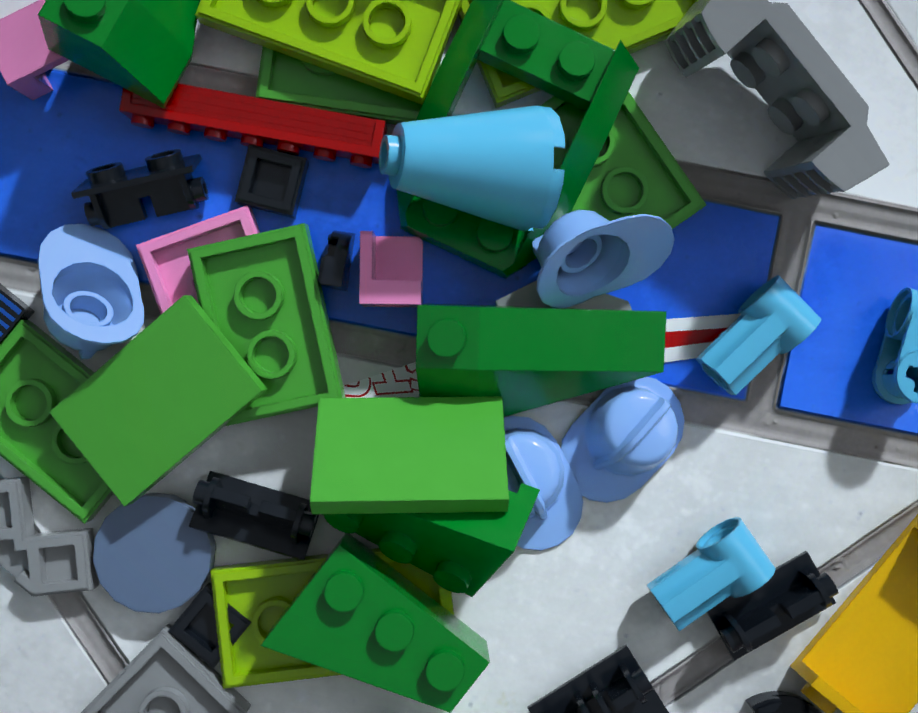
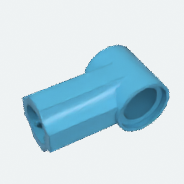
(769, 325)
(722, 566)

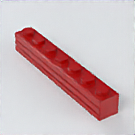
(260, 122)

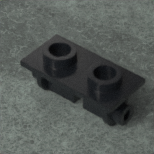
(118, 192)
(253, 515)
(782, 603)

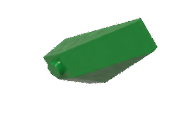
(125, 41)
(533, 351)

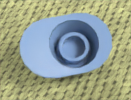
(593, 256)
(89, 288)
(623, 438)
(539, 462)

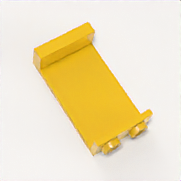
(870, 645)

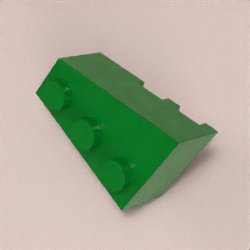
(452, 547)
(380, 630)

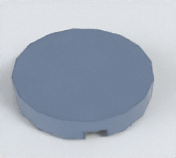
(151, 554)

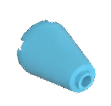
(481, 163)

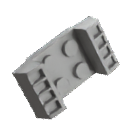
(796, 80)

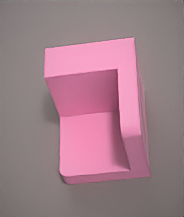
(26, 53)
(390, 270)

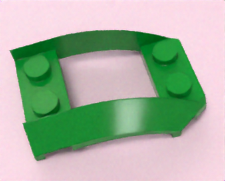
(550, 60)

